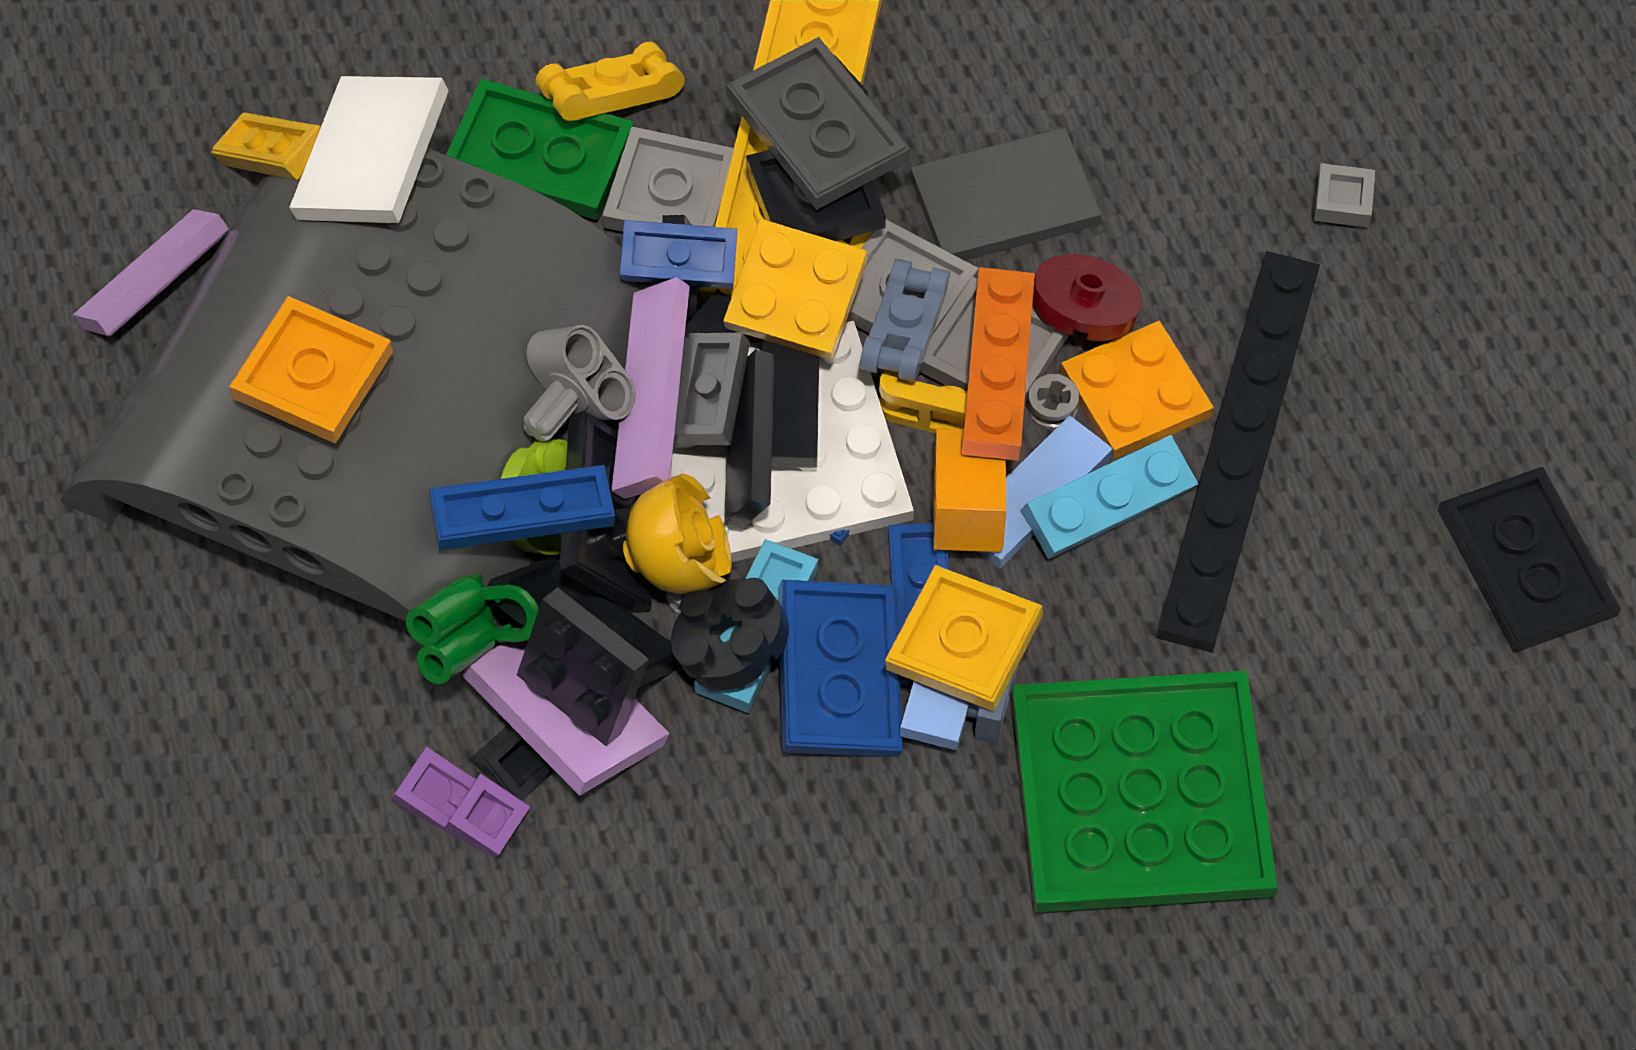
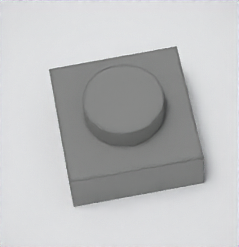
(1344, 195)

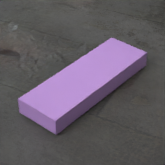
(151, 272)

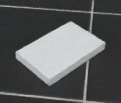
(369, 149)

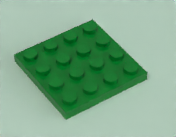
(1142, 791)

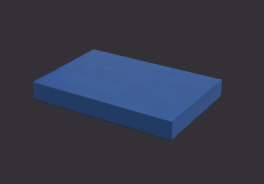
(835, 669)

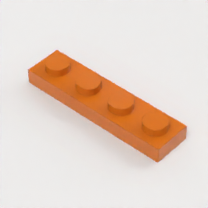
(998, 364)

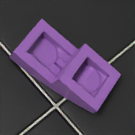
(460, 804)

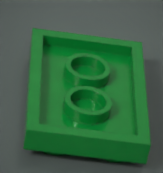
(532, 145)

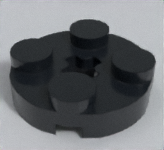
(713, 611)

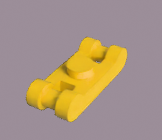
(610, 83)
(921, 404)

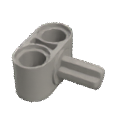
(577, 377)

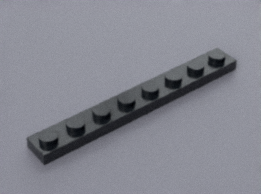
(1238, 453)

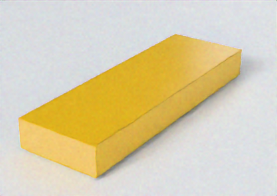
(267, 145)

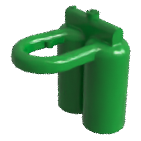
(460, 627)

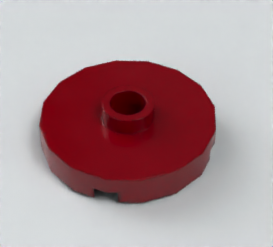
(1086, 297)

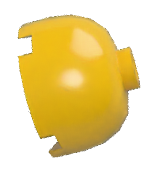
(675, 539)

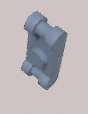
(904, 321)

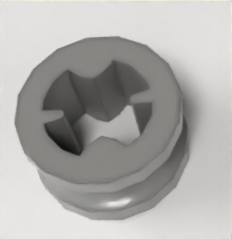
(1041, 391)

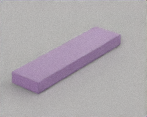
(655, 369)

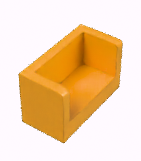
(967, 497)

